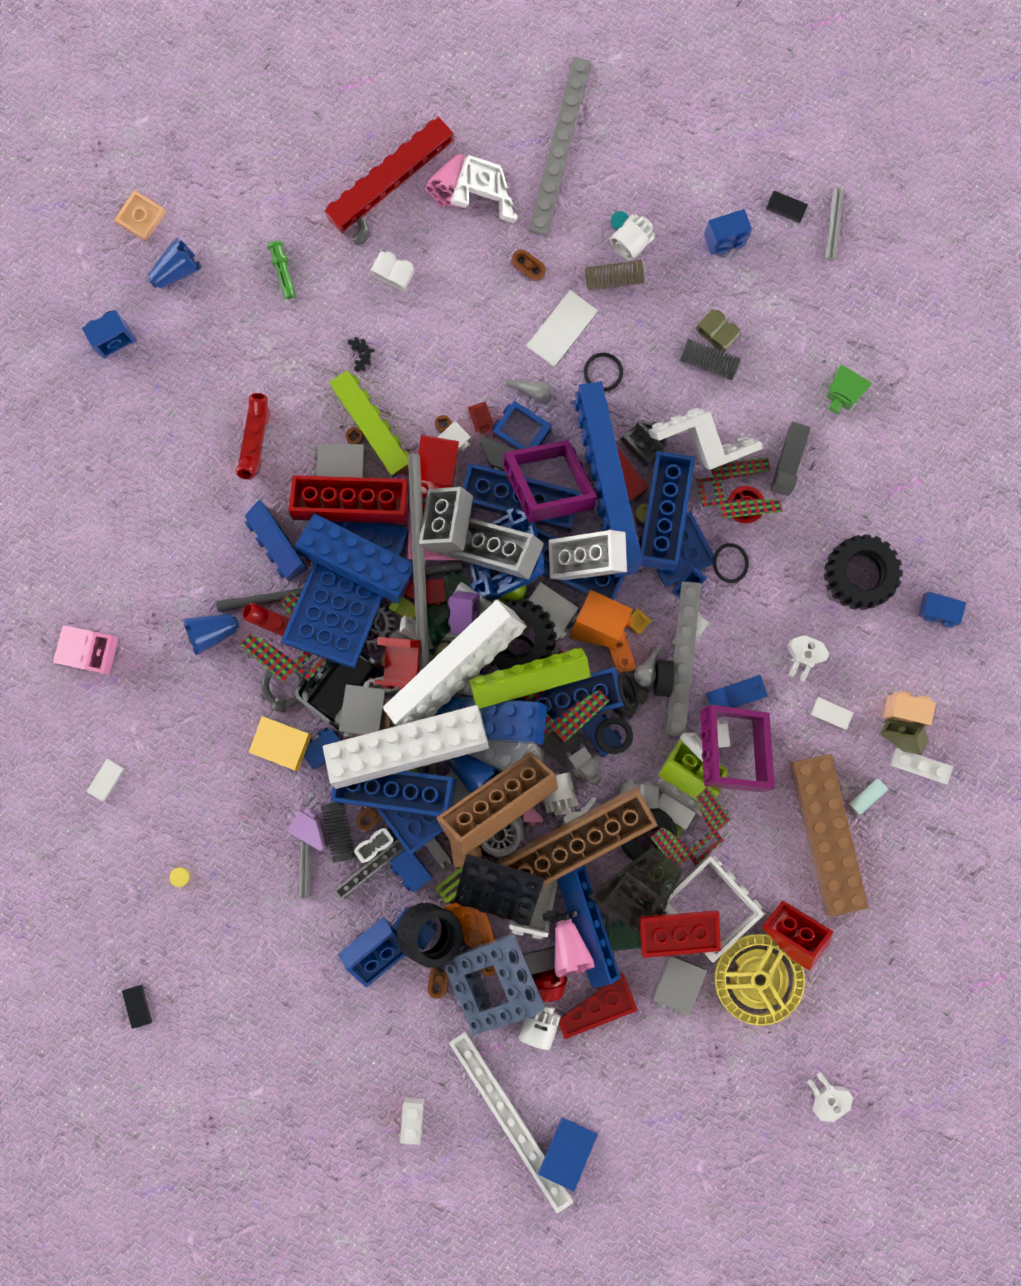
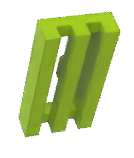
(443, 893)

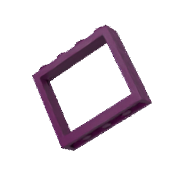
(538, 512)
(762, 749)

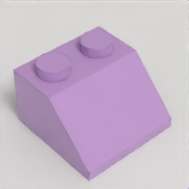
(309, 829)

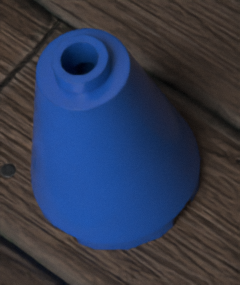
(173, 265)
(209, 630)
(473, 771)

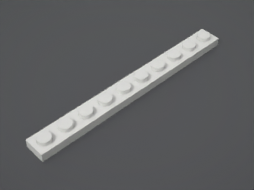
(508, 1118)

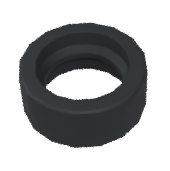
(664, 678)
(621, 722)

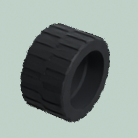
(449, 940)

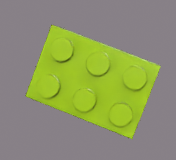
(685, 771)

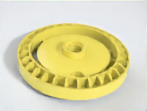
(758, 995)

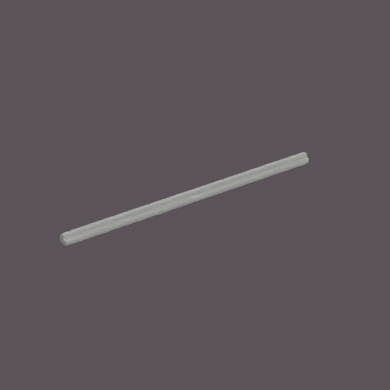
(418, 558)

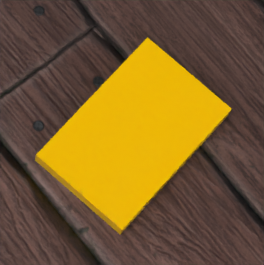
(280, 743)

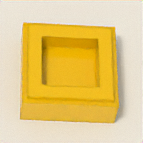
(639, 621)

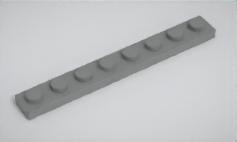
(683, 658)

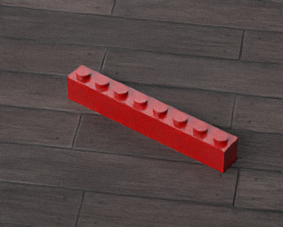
(389, 174)

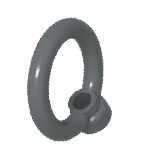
(276, 703)

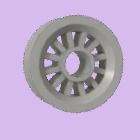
(506, 850)

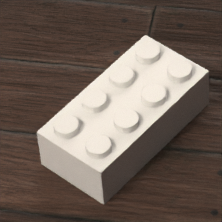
(588, 555)

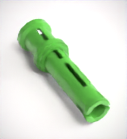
(280, 261)

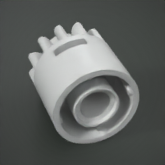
(632, 237)
(563, 798)
(540, 1029)

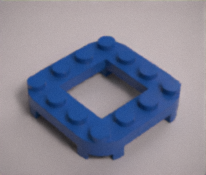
(504, 583)

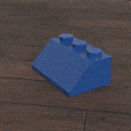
(372, 953)

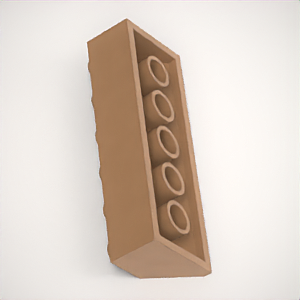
(497, 803)

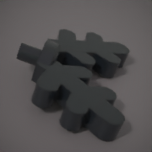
(365, 359)
(554, 917)

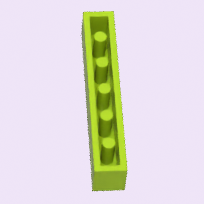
(370, 424)
(529, 678)

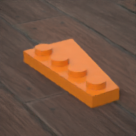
(475, 929)

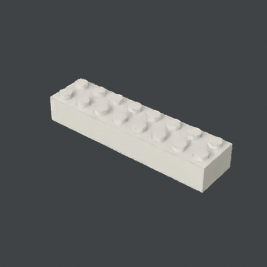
(456, 665)
(405, 747)

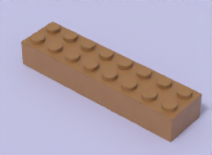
(829, 835)
(584, 837)

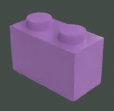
(463, 610)

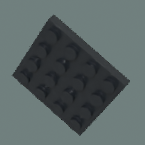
(498, 890)

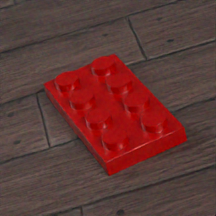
(680, 934)

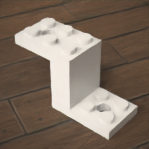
(705, 438)

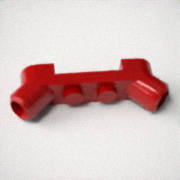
(253, 437)
(265, 618)

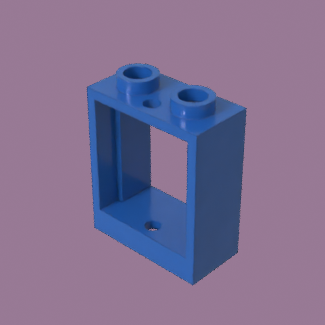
(508, 411)

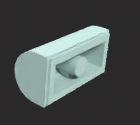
(868, 797)

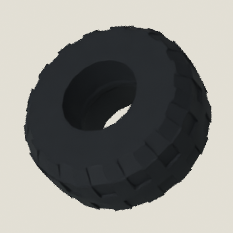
(634, 849)

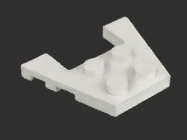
(484, 180)

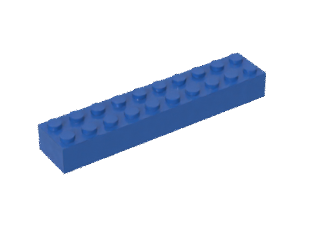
(606, 469)

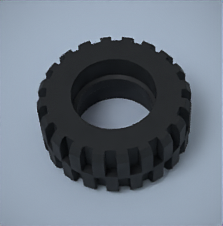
(883, 558)
(543, 633)

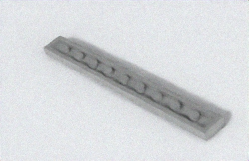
(560, 146)

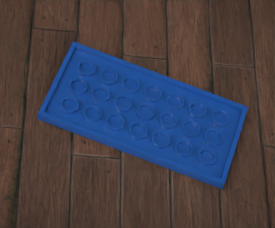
(336, 612)

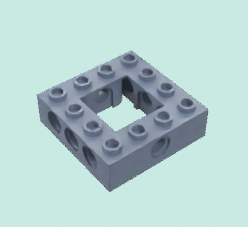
(514, 976)

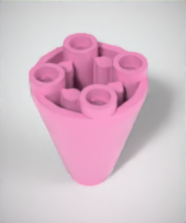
(444, 181)
(570, 950)

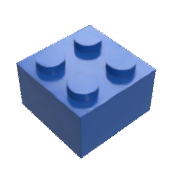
(727, 232)
(108, 333)

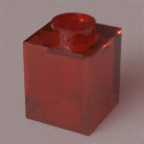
(480, 417)

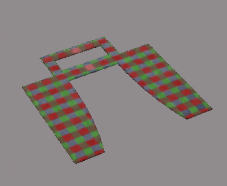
(738, 507)
(274, 659)
(575, 717)
(715, 819)

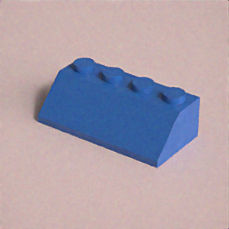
(275, 541)

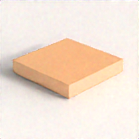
(140, 215)

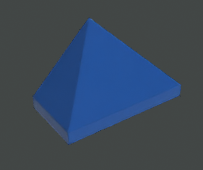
(692, 575)

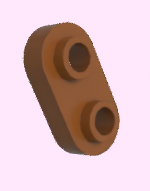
(530, 264)
(370, 813)
(440, 978)

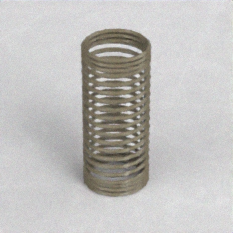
(637, 274)

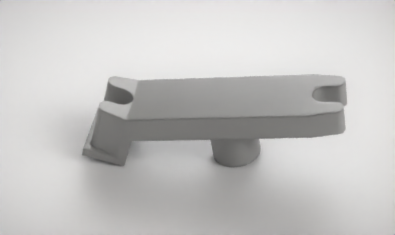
(439, 854)

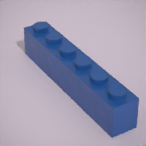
(575, 890)

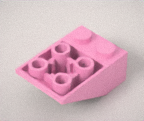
(86, 650)

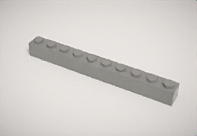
(369, 869)

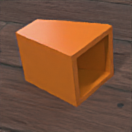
(601, 621)

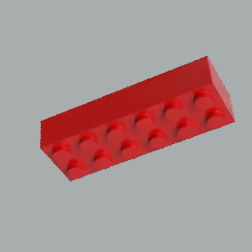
(349, 499)

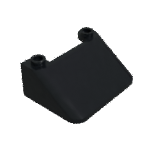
(327, 687)

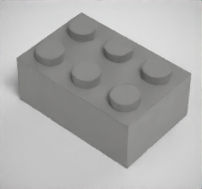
(446, 519)

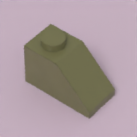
(906, 735)

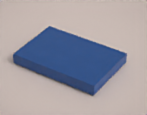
(567, 1154)

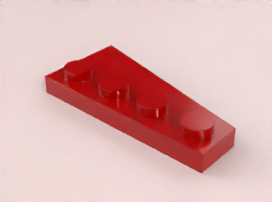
(600, 1008)

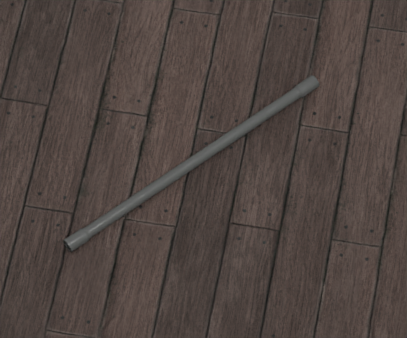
(232, 604)

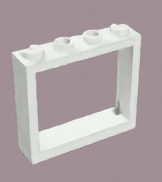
(740, 890)

